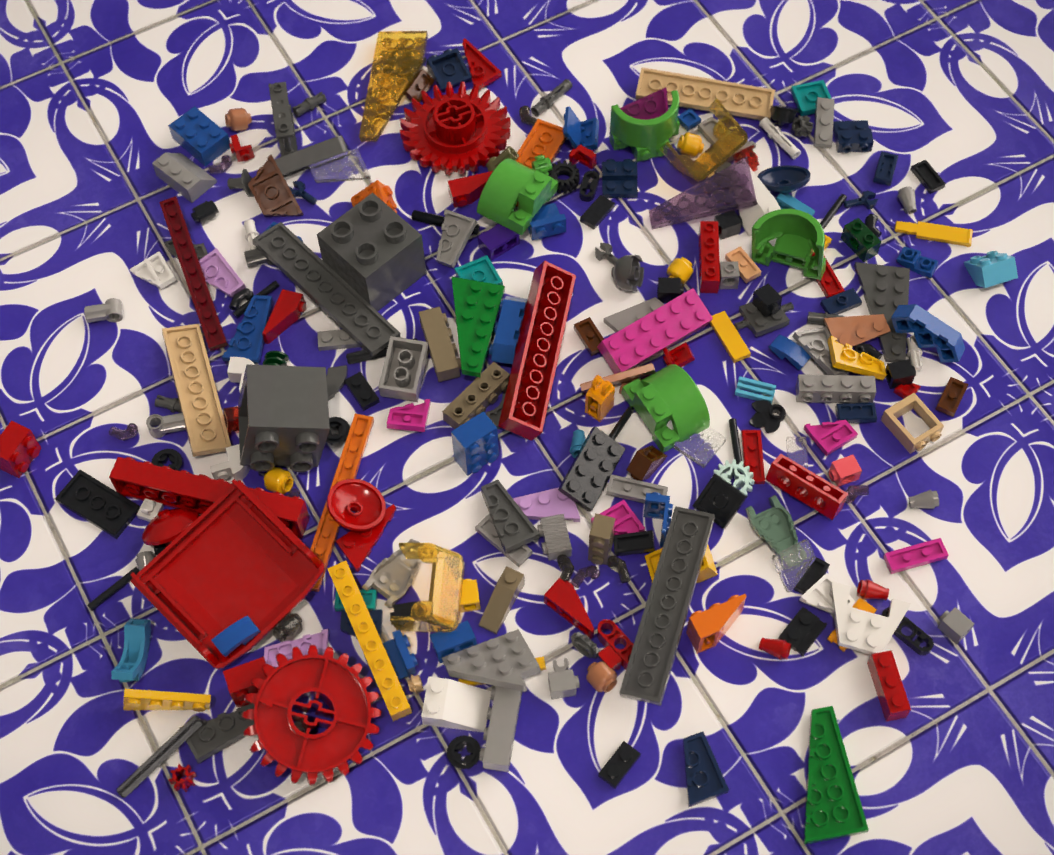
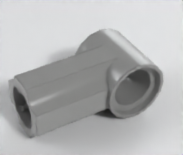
(109, 311)
(166, 424)

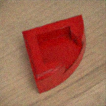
(906, 390)

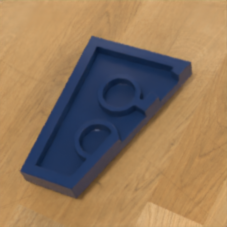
(702, 770)

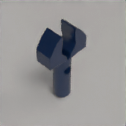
(301, 186)
(864, 200)

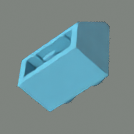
(991, 269)

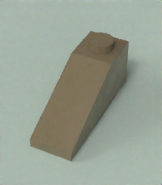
(502, 599)

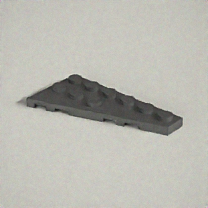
(883, 291)

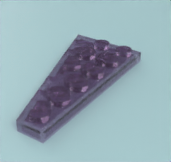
(718, 194)

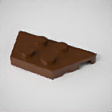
(273, 191)

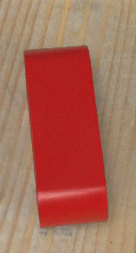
(614, 638)

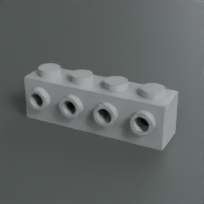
(835, 389)
(501, 729)

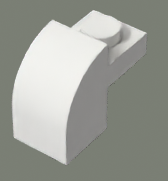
(237, 369)
(232, 467)

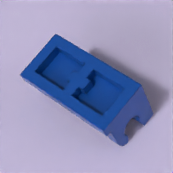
(451, 642)

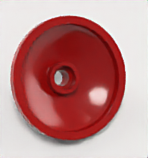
(358, 497)
(168, 525)

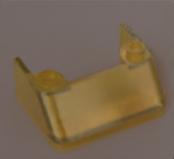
(730, 140)
(445, 593)

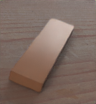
(623, 376)

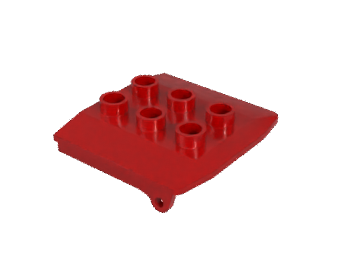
(230, 567)

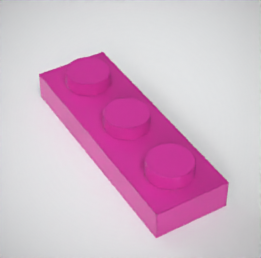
(915, 555)

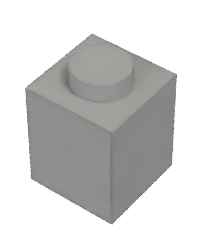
(955, 625)

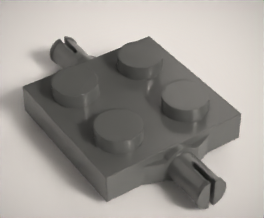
(759, 323)

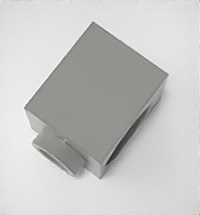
(729, 275)

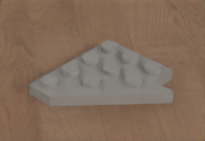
(495, 662)

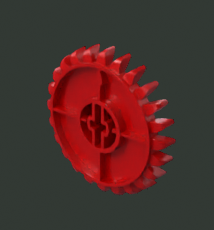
(455, 130)
(325, 680)

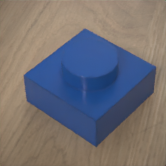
(689, 119)

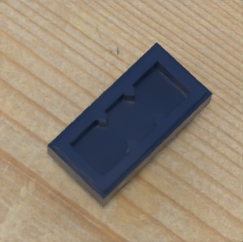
(885, 168)
(841, 302)
(856, 412)

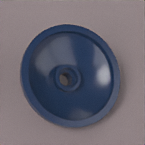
(784, 178)

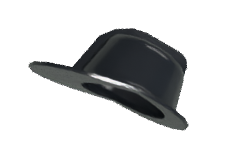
(783, 114)

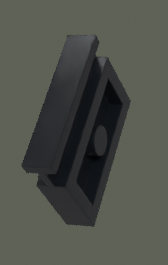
(803, 631)

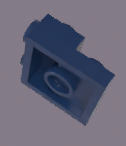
(448, 68)
(853, 136)
(619, 179)

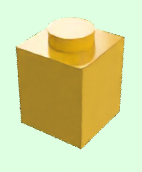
(470, 596)

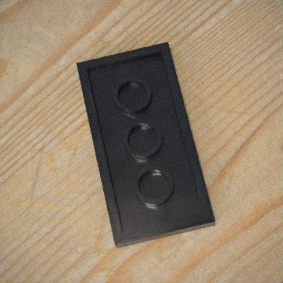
(98, 504)

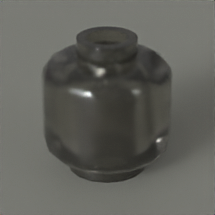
(288, 628)

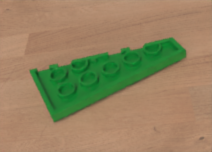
(476, 316)
(831, 794)

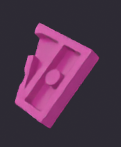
(409, 417)

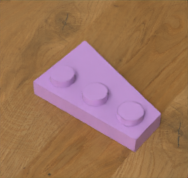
(220, 274)
(548, 504)
(320, 640)

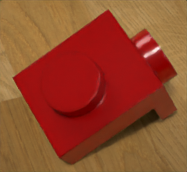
(242, 153)
(584, 156)
(680, 355)

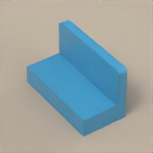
(789, 202)

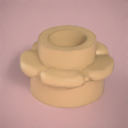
(415, 684)

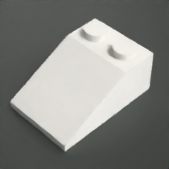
(455, 705)

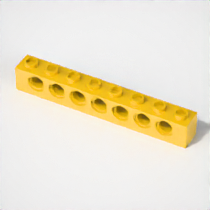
(370, 641)

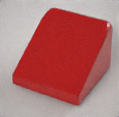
(611, 658)

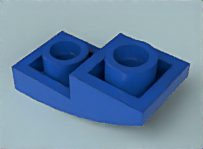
(912, 259)
(792, 351)
(234, 635)

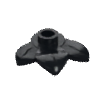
(764, 415)

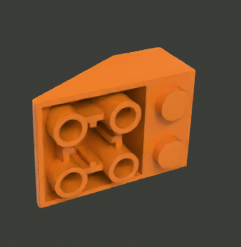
(709, 627)

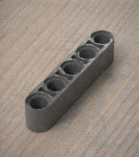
(301, 159)

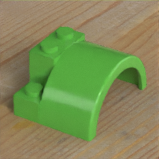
(644, 136)
(511, 184)
(797, 239)
(667, 397)

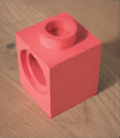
(845, 470)

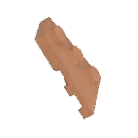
(857, 329)

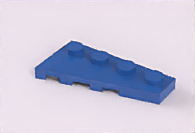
(249, 338)

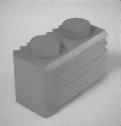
(555, 536)

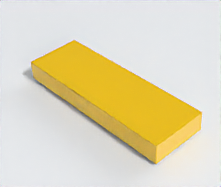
(729, 337)

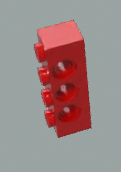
(709, 257)
(806, 486)

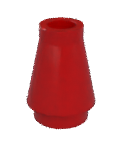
(871, 590)
(775, 647)

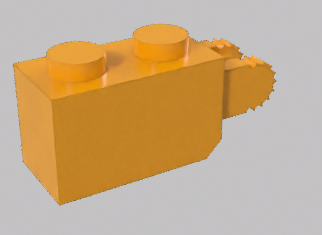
(599, 398)

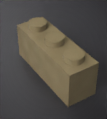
(601, 539)

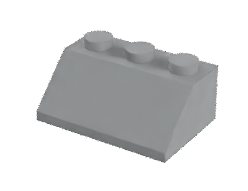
(183, 175)

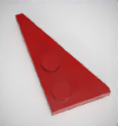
(481, 69)
(359, 544)

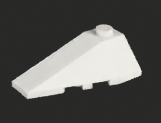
(765, 202)

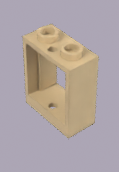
(911, 402)

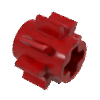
(182, 772)

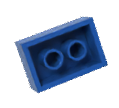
(199, 136)
(475, 443)

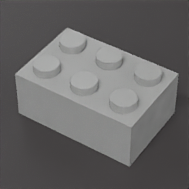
(403, 369)

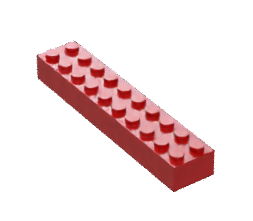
(537, 351)
(196, 492)

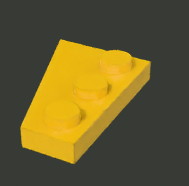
(847, 359)

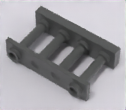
(283, 118)

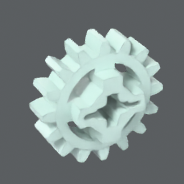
(741, 481)

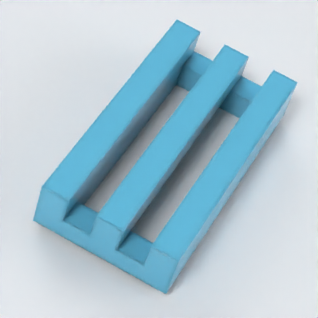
(755, 387)

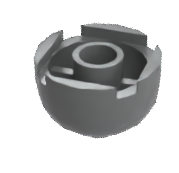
(628, 272)

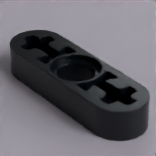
(922, 636)

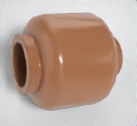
(237, 119)
(601, 677)

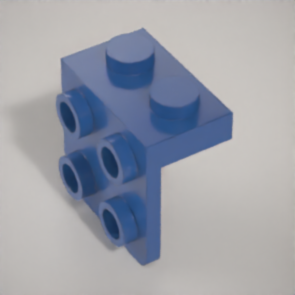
(580, 131)
(547, 222)
(658, 507)
(399, 656)

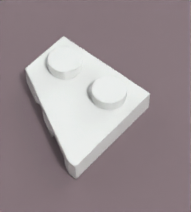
(155, 271)
(821, 596)

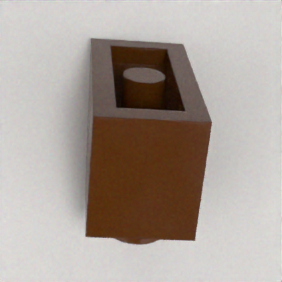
(645, 462)

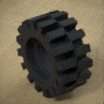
(565, 169)

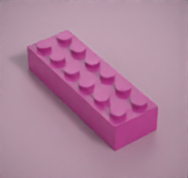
(655, 332)

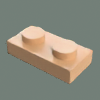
(747, 268)

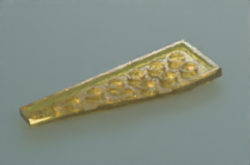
(394, 66)

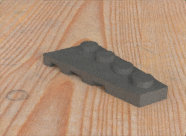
(508, 519)
(218, 733)

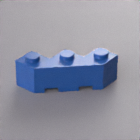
(508, 329)
(929, 331)

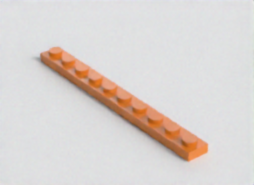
(346, 469)

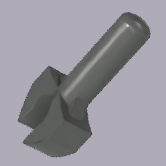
(605, 255)

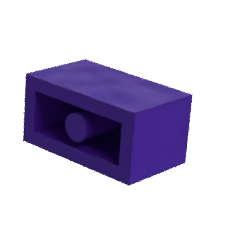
(497, 241)

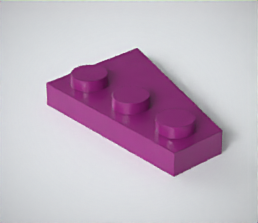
(648, 106)

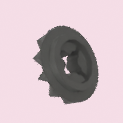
(585, 645)

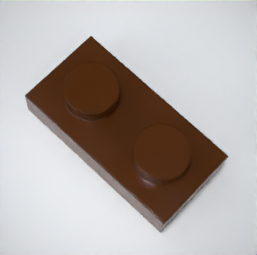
(421, 82)
(589, 335)
(951, 396)

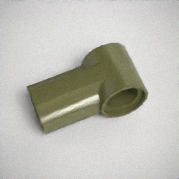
(509, 152)

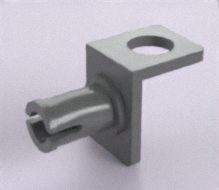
(237, 183)

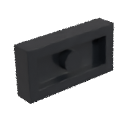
(361, 391)
(619, 765)

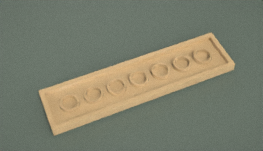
(701, 92)
(196, 390)

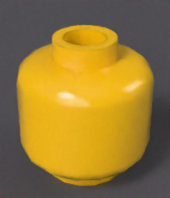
(690, 144)
(681, 269)
(278, 480)

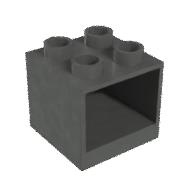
(373, 251)
(283, 417)

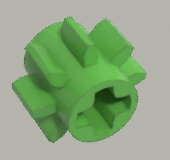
(542, 164)

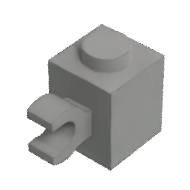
(562, 681)

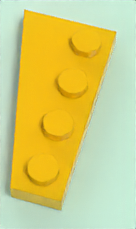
(163, 700)

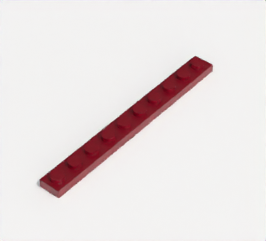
(193, 274)

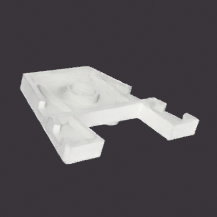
(863, 629)

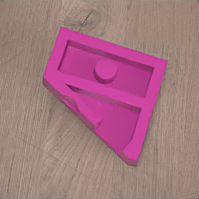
(831, 435)
(625, 519)

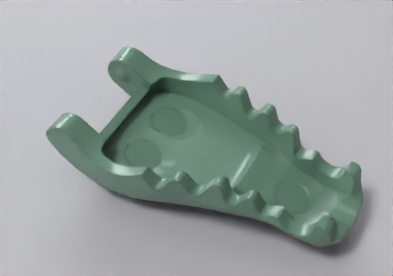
(774, 525)

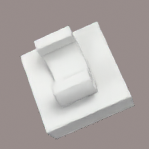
(149, 510)

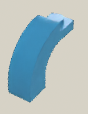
(135, 651)

